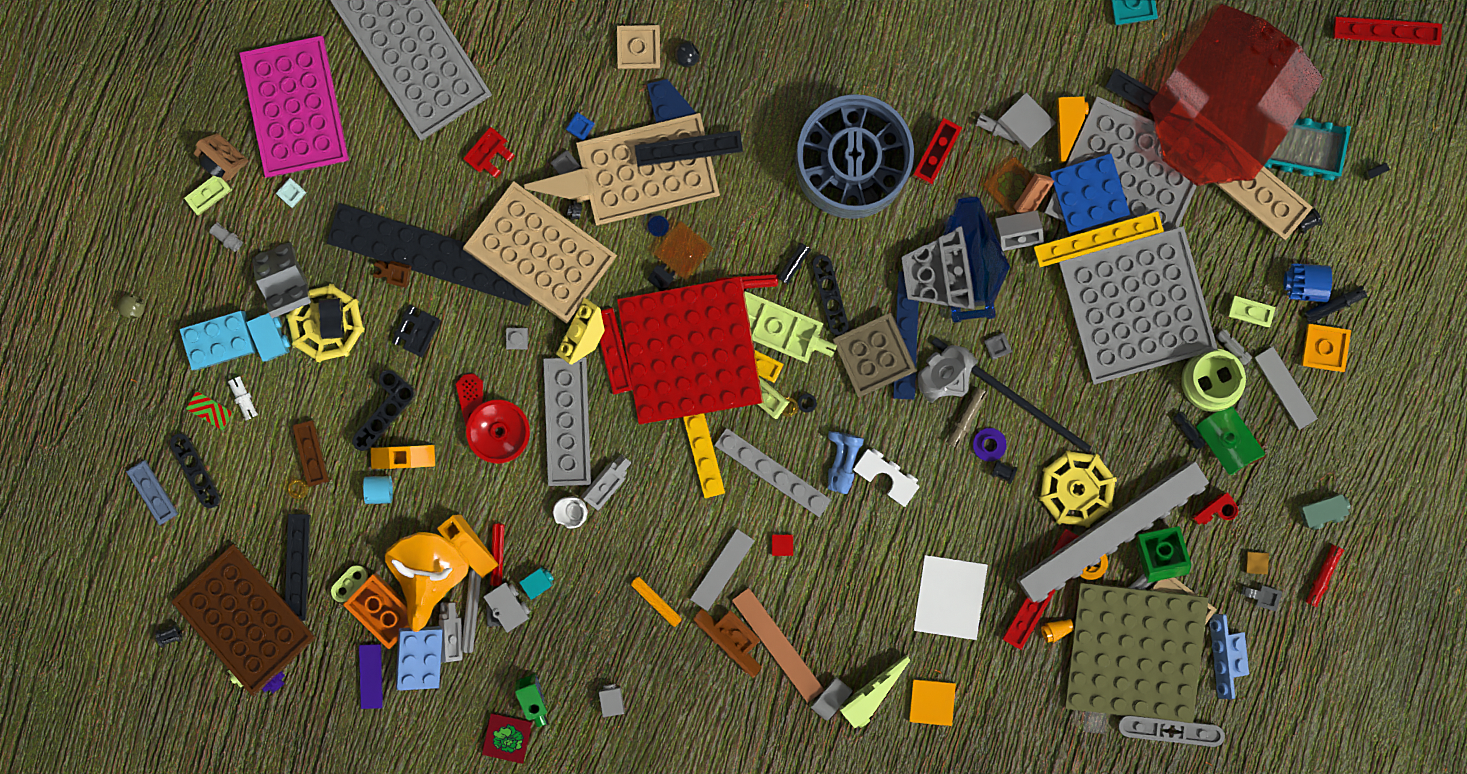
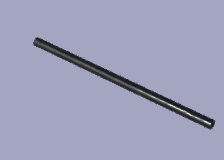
(1022, 402)

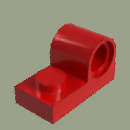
(1215, 506)

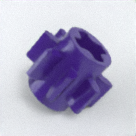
(275, 683)

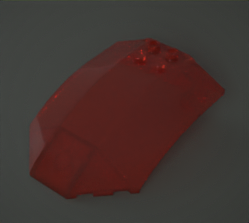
(1232, 99)

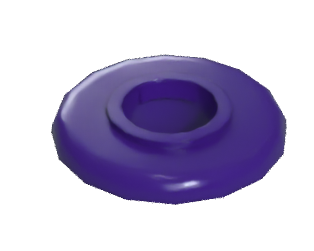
(989, 433)

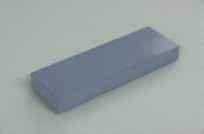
(152, 492)

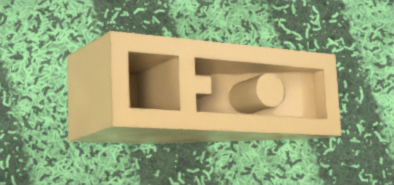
(570, 185)

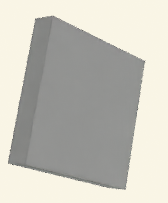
(1026, 121)

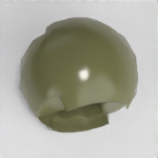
(131, 306)

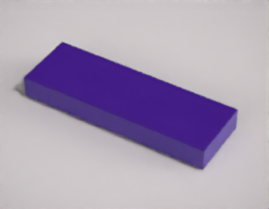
(371, 676)

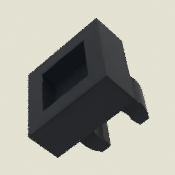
(660, 277)

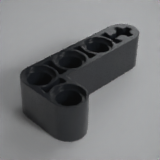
(381, 413)

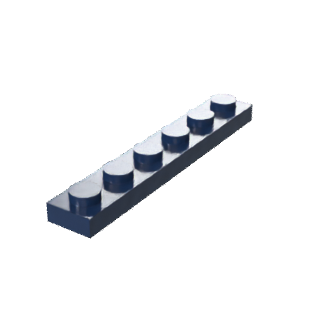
(908, 326)

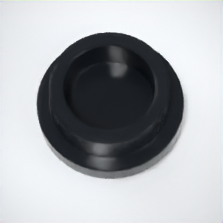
(574, 210)

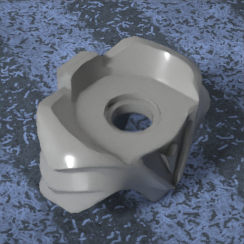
(946, 373)

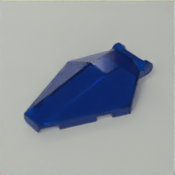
(985, 257)

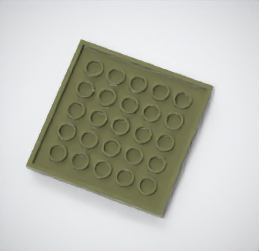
(1136, 652)

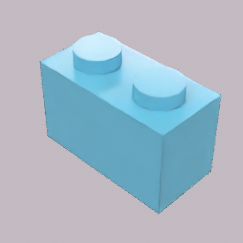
(268, 337)

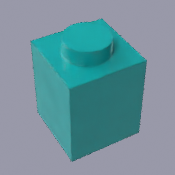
(537, 582)

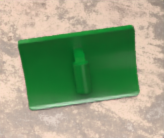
(1230, 440)

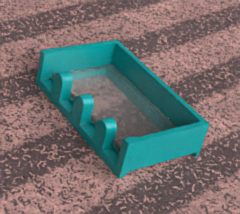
(1312, 149)

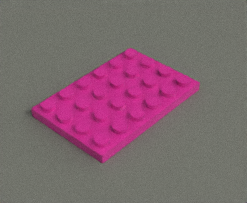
(294, 106)

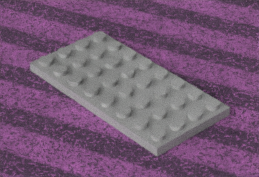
(415, 59)

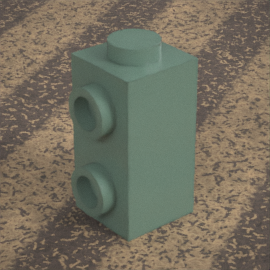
(1324, 510)

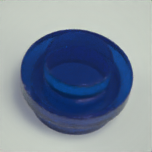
(658, 226)

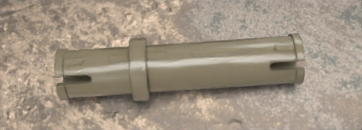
(965, 420)

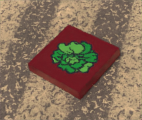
(507, 738)

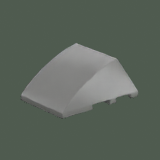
(940, 272)

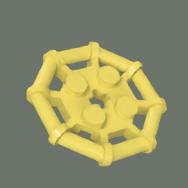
(311, 325)
(1065, 488)

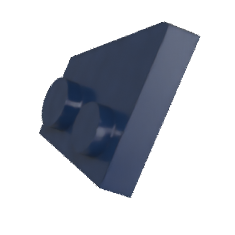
(668, 102)

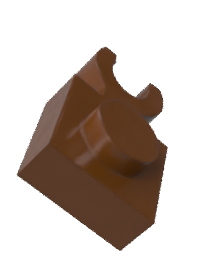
(396, 273)

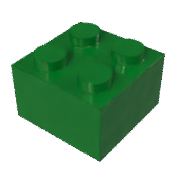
(1163, 554)

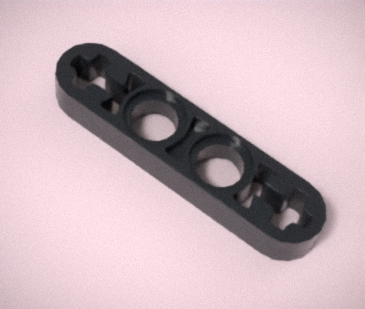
(826, 296)
(199, 468)

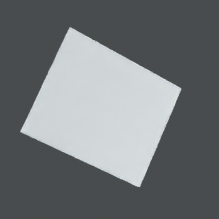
(950, 597)

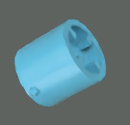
(378, 489)

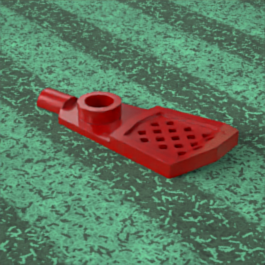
(469, 405)

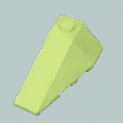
(867, 699)

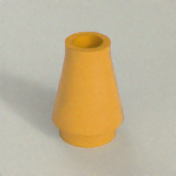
(1055, 630)

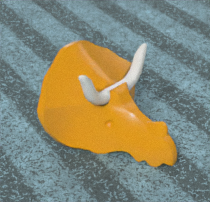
(427, 571)

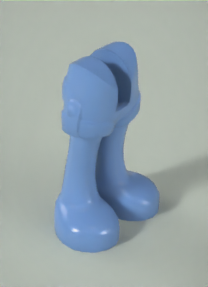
(841, 474)

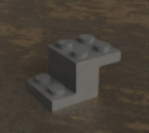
(281, 280)

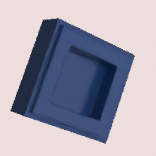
(580, 126)

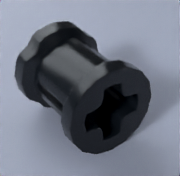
(1312, 219)
(1004, 471)
(168, 635)

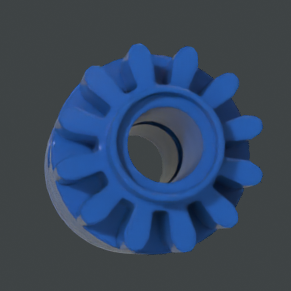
(1308, 282)

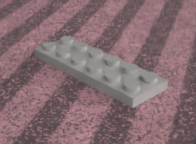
(567, 422)

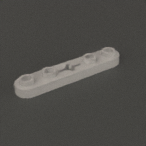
(1192, 733)

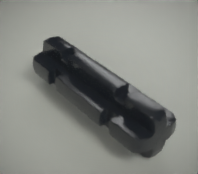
(1189, 430)

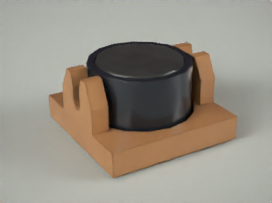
(219, 157)

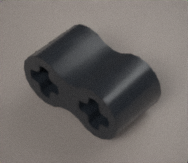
(331, 318)

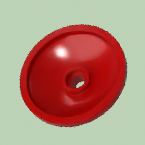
(482, 431)

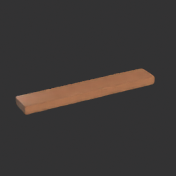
(778, 645)

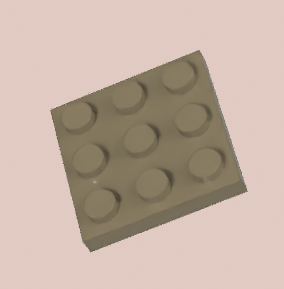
(875, 355)

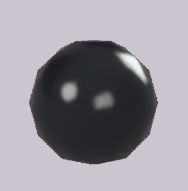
(686, 54)

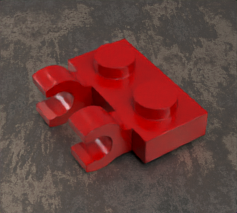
(486, 149)

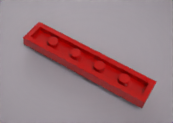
(1387, 31)

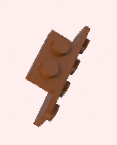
(732, 637)

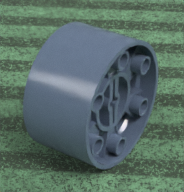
(853, 181)

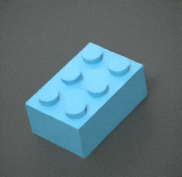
(218, 340)

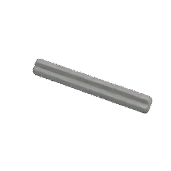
(471, 612)

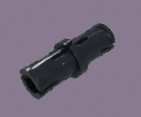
(800, 253)

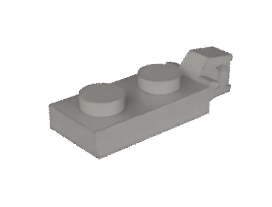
(606, 482)
(451, 633)

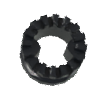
(809, 409)

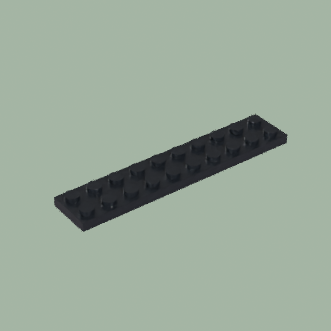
(419, 248)

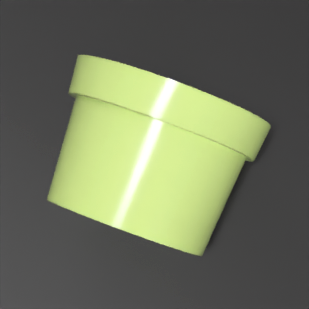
(1221, 394)

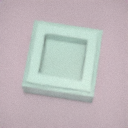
(291, 192)

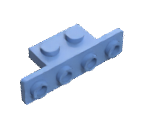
(1228, 655)

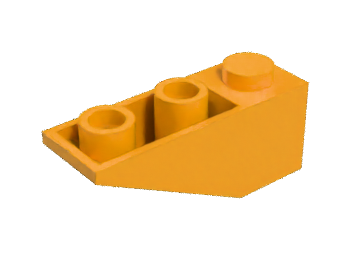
(464, 538)

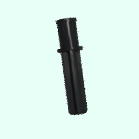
(1336, 304)

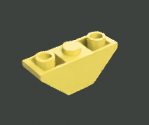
(583, 333)

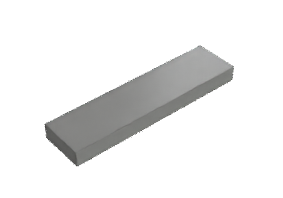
(1285, 388)
(722, 569)

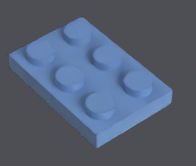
(418, 658)

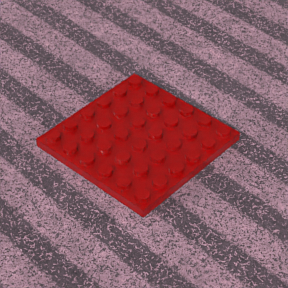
(690, 350)

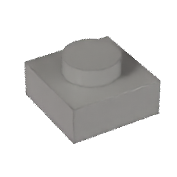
(516, 338)

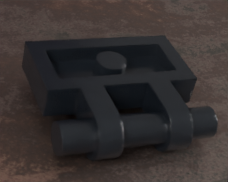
(421, 334)

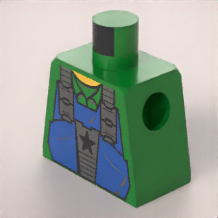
(528, 693)

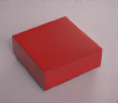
(782, 544)

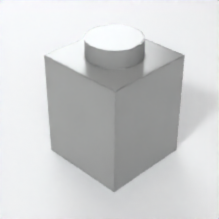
(611, 700)

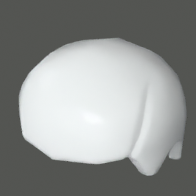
(570, 512)

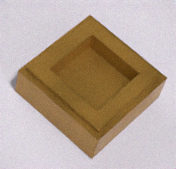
(1257, 563)

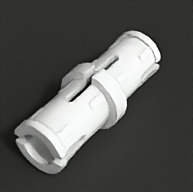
(242, 398)

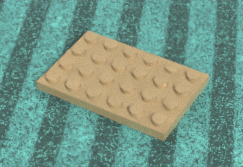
(632, 191)
(540, 252)

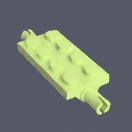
(785, 329)

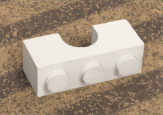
(902, 486)

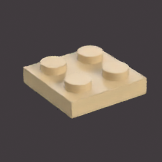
(638, 47)

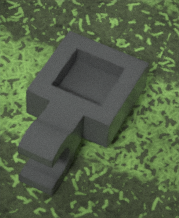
(1265, 596)

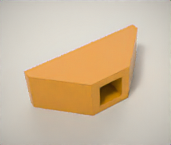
(402, 457)

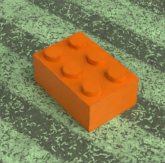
(379, 609)

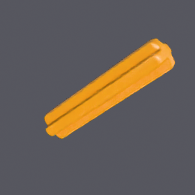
(660, 605)

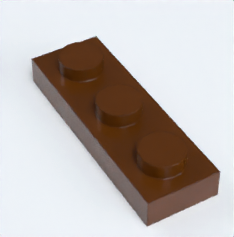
(311, 453)

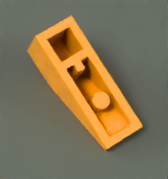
(1070, 117)

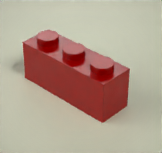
(937, 151)

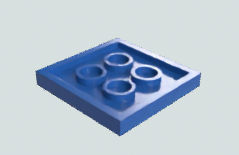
(1089, 193)

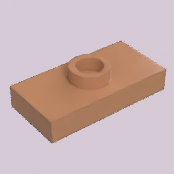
(1033, 193)

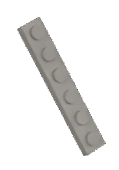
(773, 472)

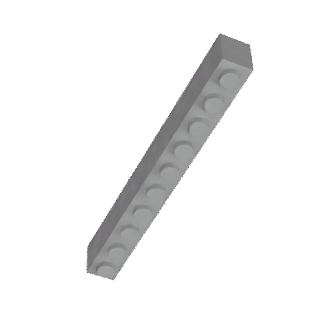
(1113, 531)

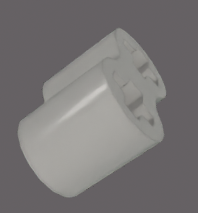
(831, 699)

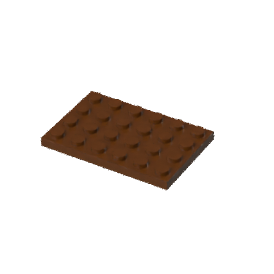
(243, 619)

